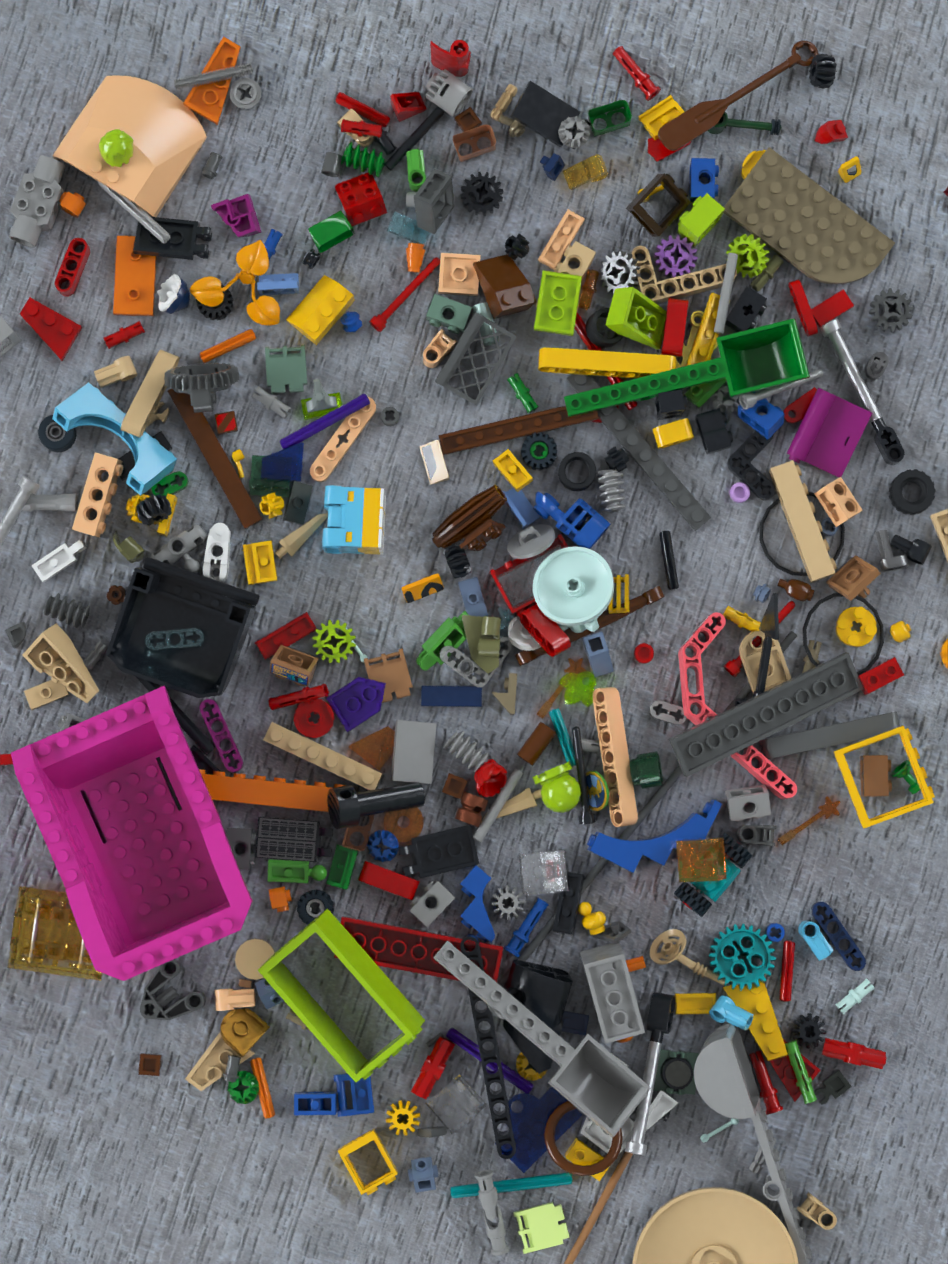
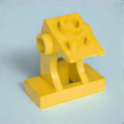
(164, 526)

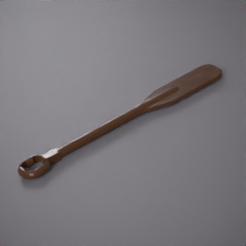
(708, 113)

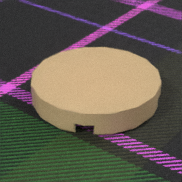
(252, 956)

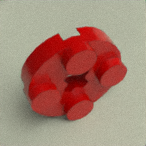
(324, 724)

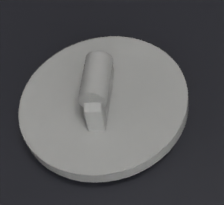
(531, 541)

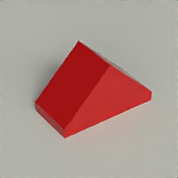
(407, 105)

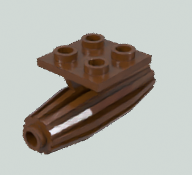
(472, 522)

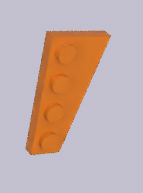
(210, 98)

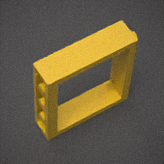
(919, 773)

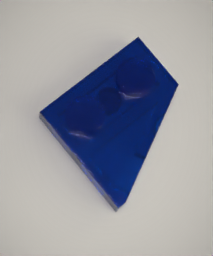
(284, 464)

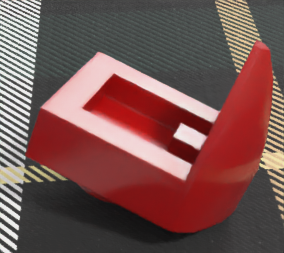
(831, 132)

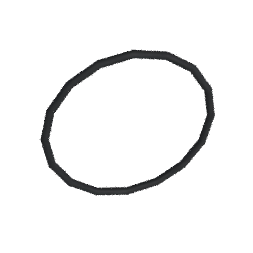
(772, 560)
(868, 605)

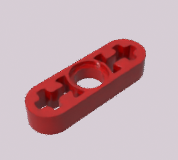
(803, 308)

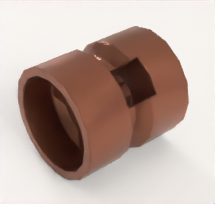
(471, 809)

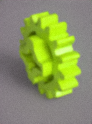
(755, 257)
(332, 632)

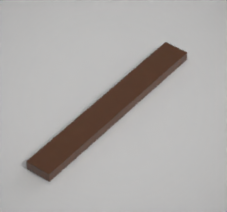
(511, 429)
(217, 460)

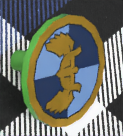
(597, 791)

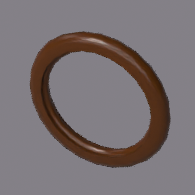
(568, 1166)

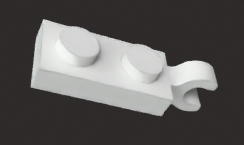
(57, 560)

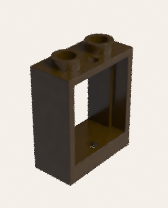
(645, 219)

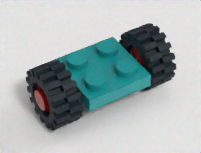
(713, 889)

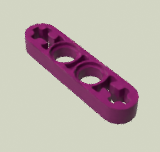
(219, 736)

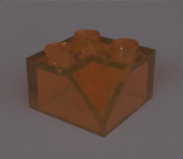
(701, 859)

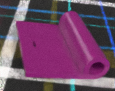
(829, 433)

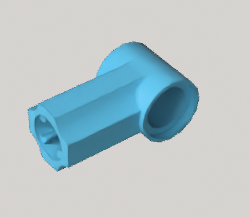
(816, 940)
(727, 1011)

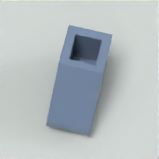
(598, 654)

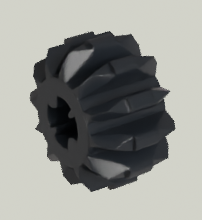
(822, 71)
(153, 509)
(457, 561)
(815, 1028)

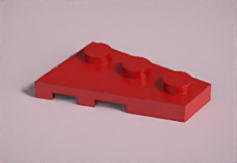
(787, 1076)

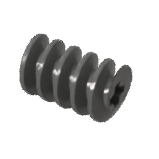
(67, 611)

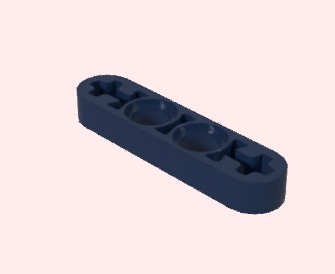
(836, 937)

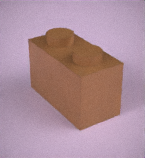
(874, 775)

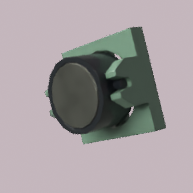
(676, 1072)

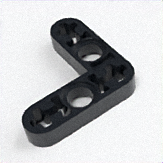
(745, 459)

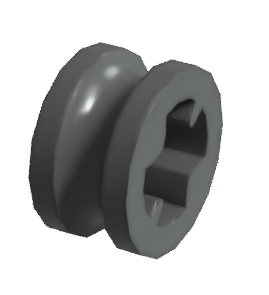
(383, 416)

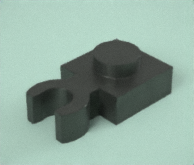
(834, 1085)

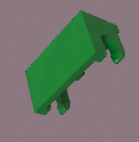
(342, 867)

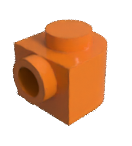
(72, 203)
(279, 898)

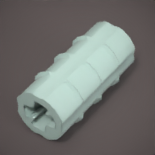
(486, 329)

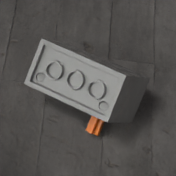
(613, 991)

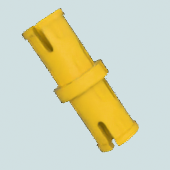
(741, 619)

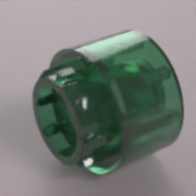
(646, 770)

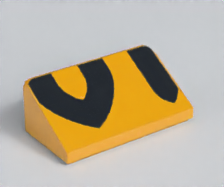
(422, 588)

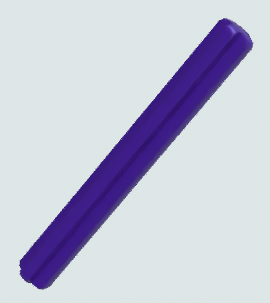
(325, 421)
(473, 1049)

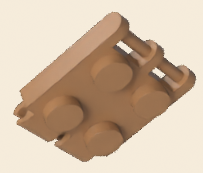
(391, 672)

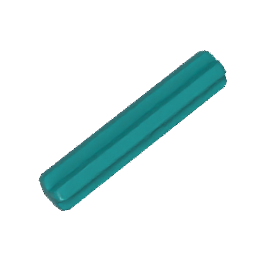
(563, 736)

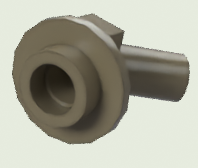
(516, 128)

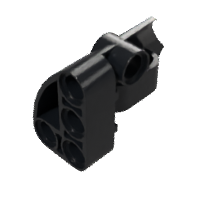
(545, 994)

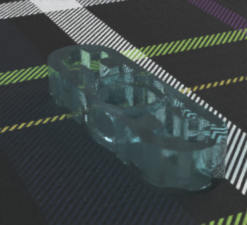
(160, 645)

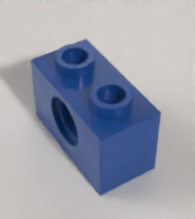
(703, 168)
(763, 424)
(315, 1103)

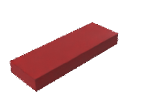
(286, 635)

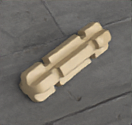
(503, 102)

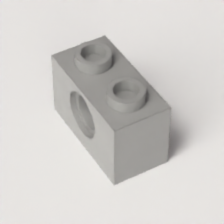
(739, 797)
(428, 915)

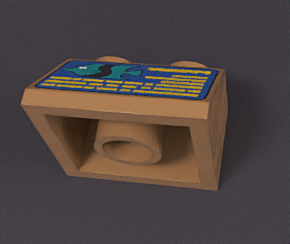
(293, 665)

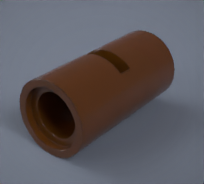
(536, 743)

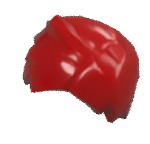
(490, 778)

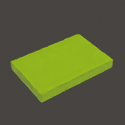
(557, 303)

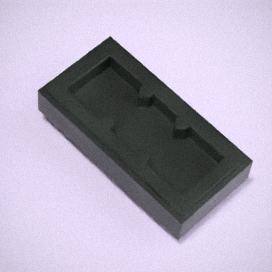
(297, 502)

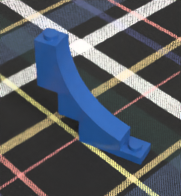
(629, 852)

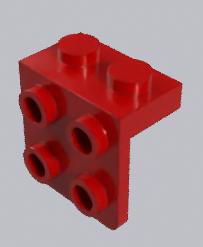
(361, 199)

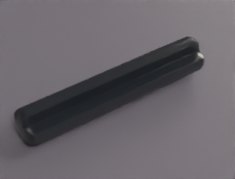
(669, 560)

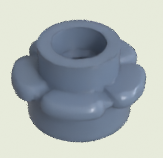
(761, 593)

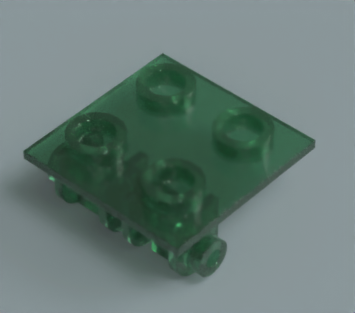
(264, 486)

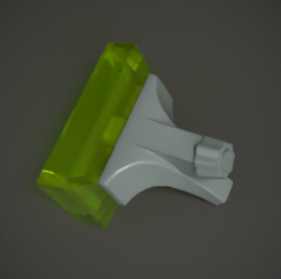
(320, 403)

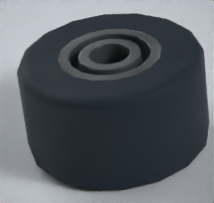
(60, 441)

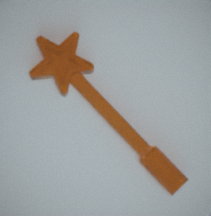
(574, 667)
(827, 809)

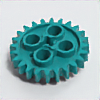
(725, 965)

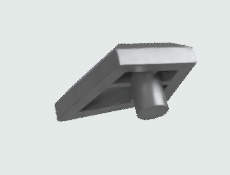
(614, 932)

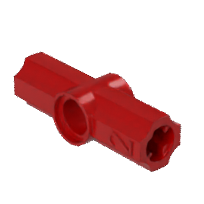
(433, 1068)

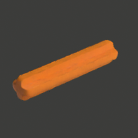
(227, 346)
(264, 1093)

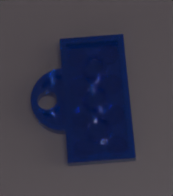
(531, 1123)

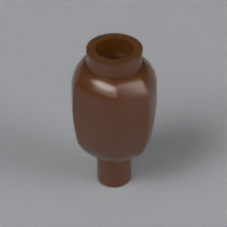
(797, 589)

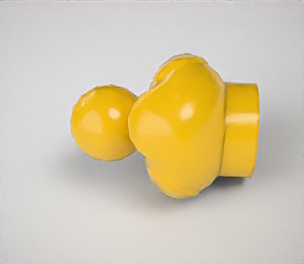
(591, 921)

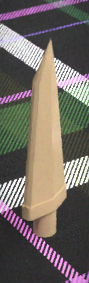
(297, 538)
(520, 802)

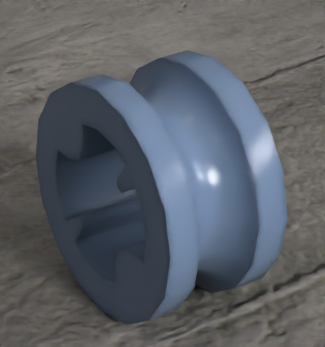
(828, 532)

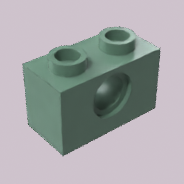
(441, 305)

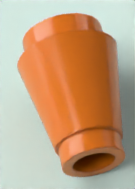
(415, 254)

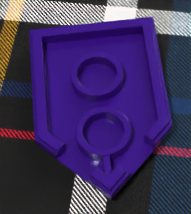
(357, 701)

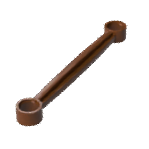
(603, 620)

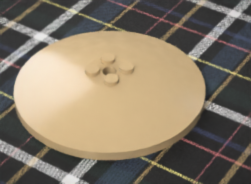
(714, 1228)

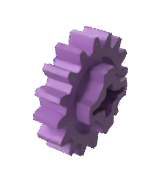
(683, 257)

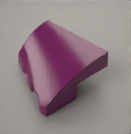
(239, 215)

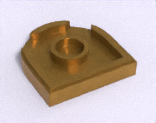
(242, 1030)

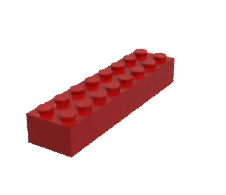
(414, 949)

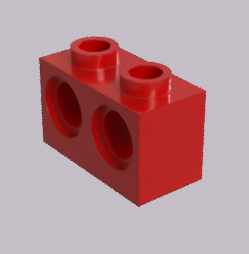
(880, 676)

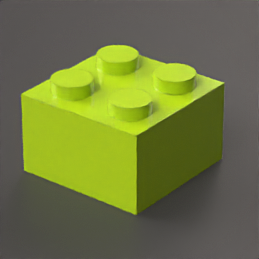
(700, 220)

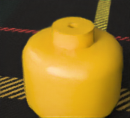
(900, 631)

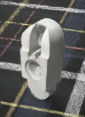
(217, 537)

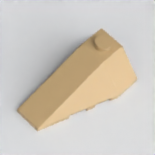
(58, 658)

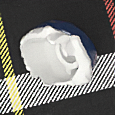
(173, 295)

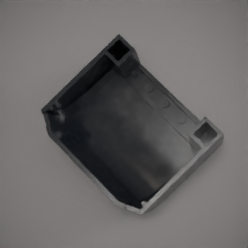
(165, 604)

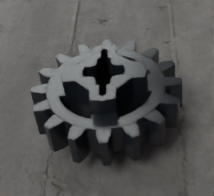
(474, 191)

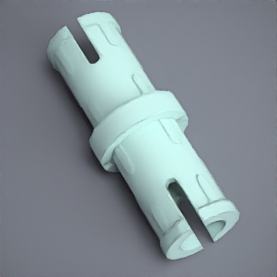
(855, 996)

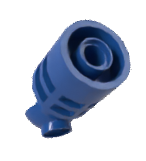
(573, 519)

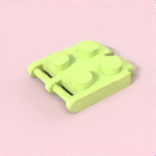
(542, 1226)

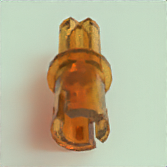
(588, 289)

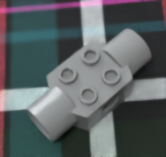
(37, 201)

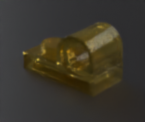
(590, 169)

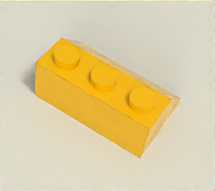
(321, 309)

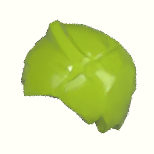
(116, 147)

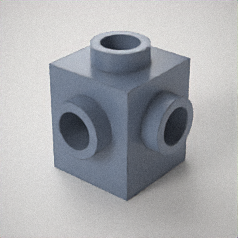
(267, 994)
(423, 1174)

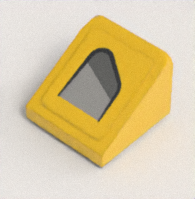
(850, 169)

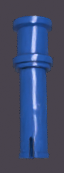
(521, 935)

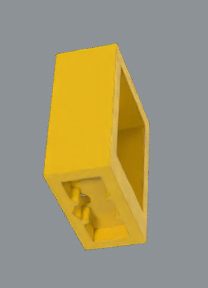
(355, 1144)

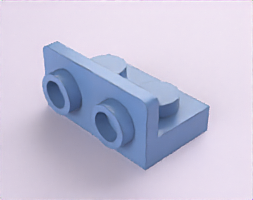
(278, 284)

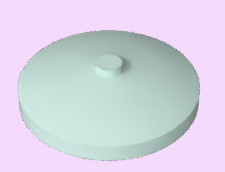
(573, 586)

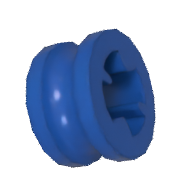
(776, 926)

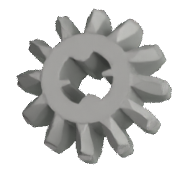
(505, 896)

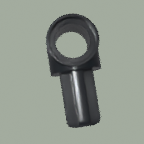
(916, 550)

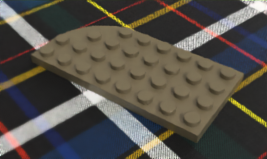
(806, 223)

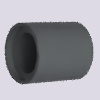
(331, 164)

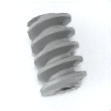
(611, 491)
(466, 750)

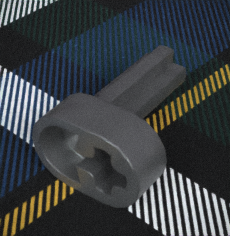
(876, 368)
(889, 562)

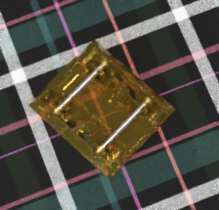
(52, 932)

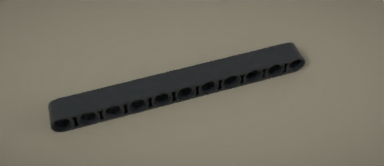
(490, 1056)

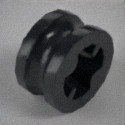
(311, 258)

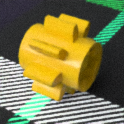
(272, 505)

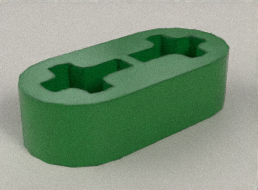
(168, 480)

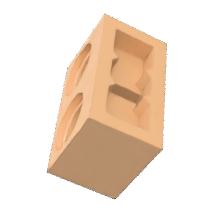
(838, 502)

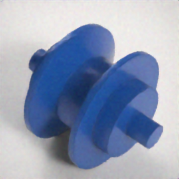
(351, 321)

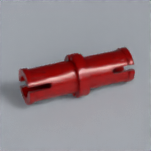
(361, 128)
(124, 334)

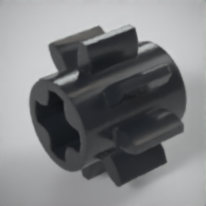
(517, 246)
(616, 459)

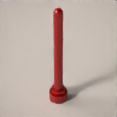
(378, 322)
(733, 667)

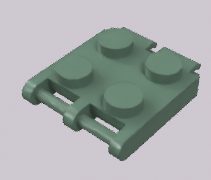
(286, 369)

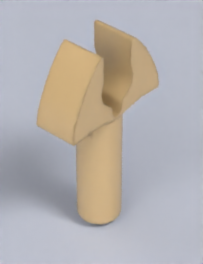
(163, 416)

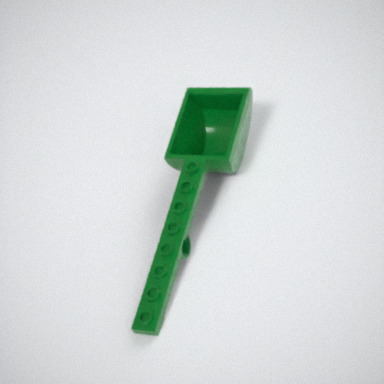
(747, 360)

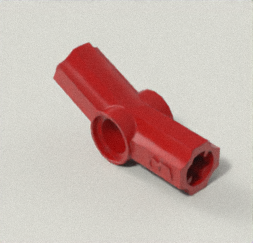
(854, 1053)

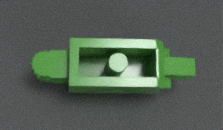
(448, 634)

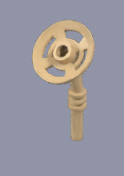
(673, 953)

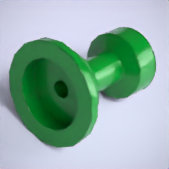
(902, 771)

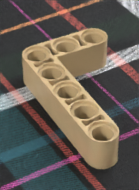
(676, 282)

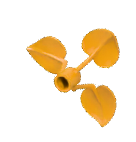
(253, 261)

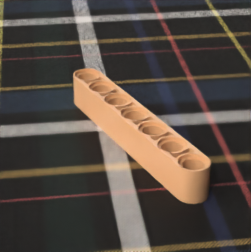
(615, 756)

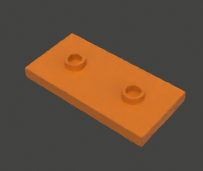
(133, 280)

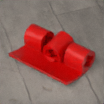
(455, 61)

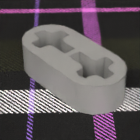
(666, 717)

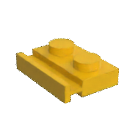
(660, 115)
(260, 562)

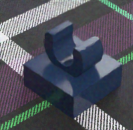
(552, 166)

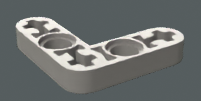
(472, 667)

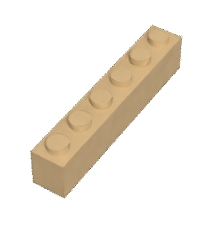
(802, 521)
(323, 757)

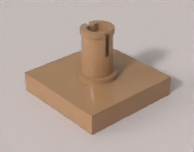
(853, 578)

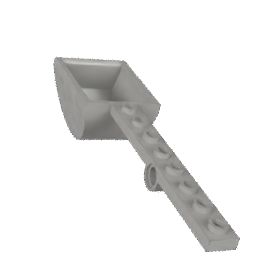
(587, 1075)
(730, 1088)

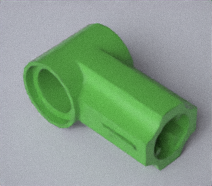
(415, 168)

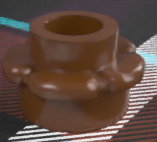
(111, 594)

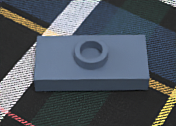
(472, 597)

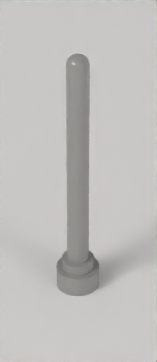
(750, 399)

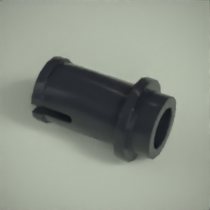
(385, 143)

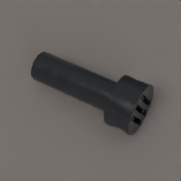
(347, 806)

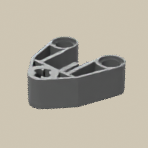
(158, 981)

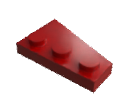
(51, 326)

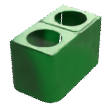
(599, 112)
(330, 231)

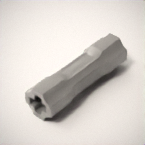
(59, 502)

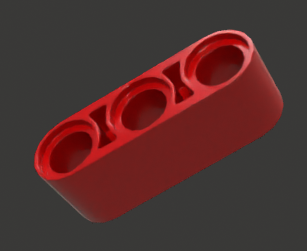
(75, 275)
(674, 327)
(544, 631)
(388, 880)

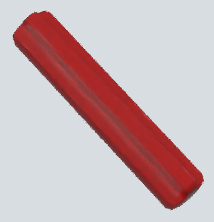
(362, 109)
(787, 971)

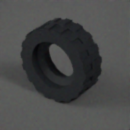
(919, 478)

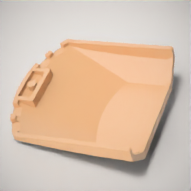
(163, 136)

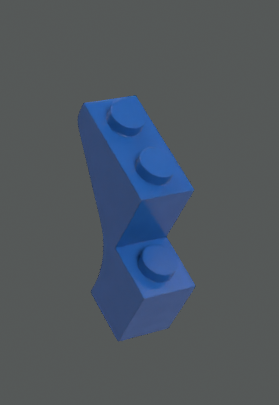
(476, 914)

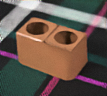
(465, 137)
(362, 829)

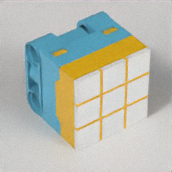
(354, 520)

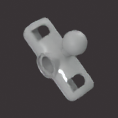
(168, 552)

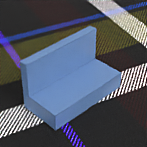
(521, 508)

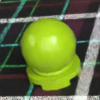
(559, 789)

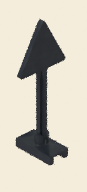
(770, 627)

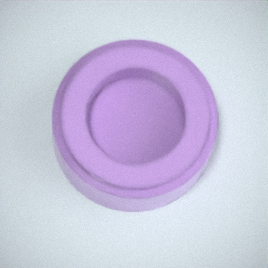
(739, 492)

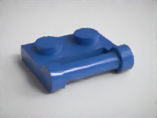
(361, 1095)

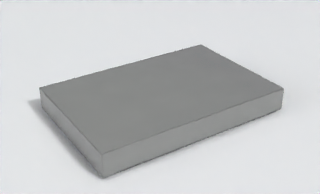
(413, 752)

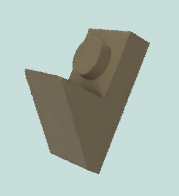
(508, 699)

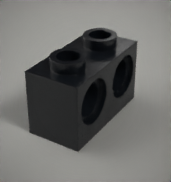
(670, 404)

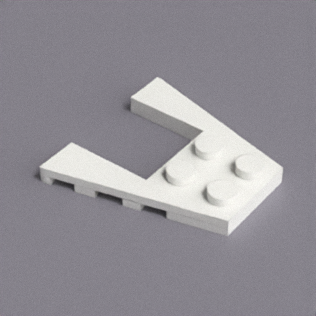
(660, 1107)

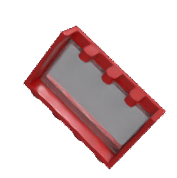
(517, 576)

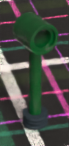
(773, 127)

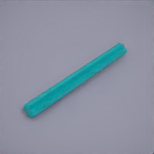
(515, 1184)

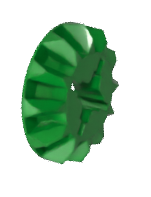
(249, 1094)

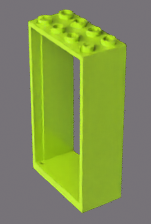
(369, 976)

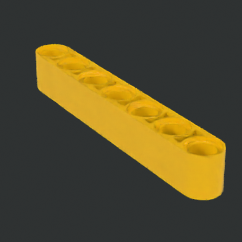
(603, 362)

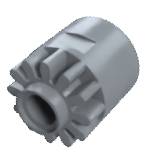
(448, 92)

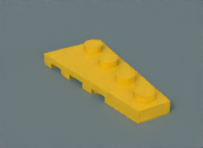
(764, 1023)

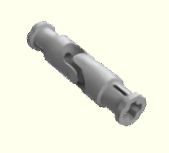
(489, 1199)

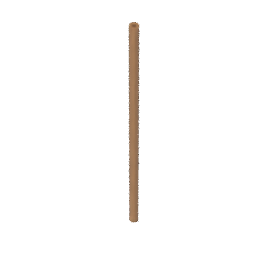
(598, 1208)

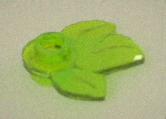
(576, 690)

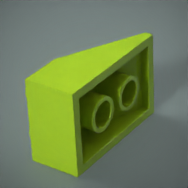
(636, 317)

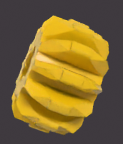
(403, 1110)

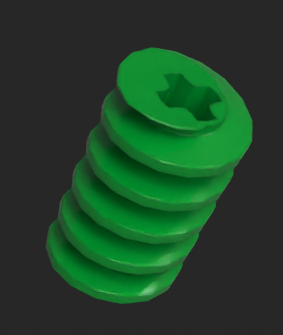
(363, 159)

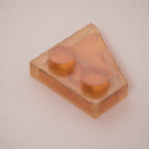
(376, 747)

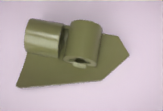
(129, 548)
(483, 640)

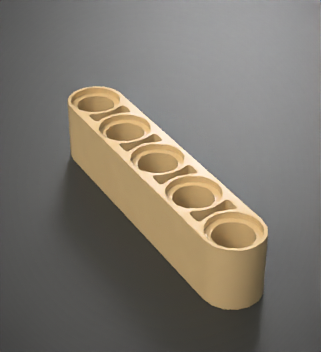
(149, 394)

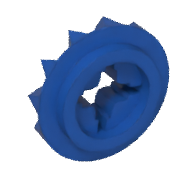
(388, 840)

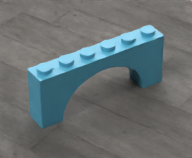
(92, 408)

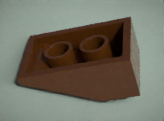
(504, 286)

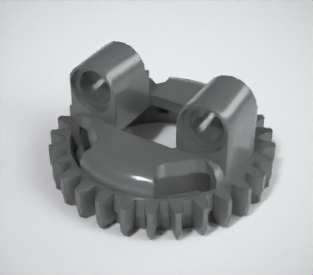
(202, 382)

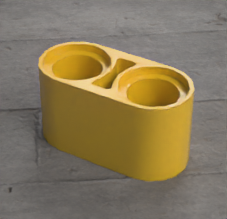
(673, 433)

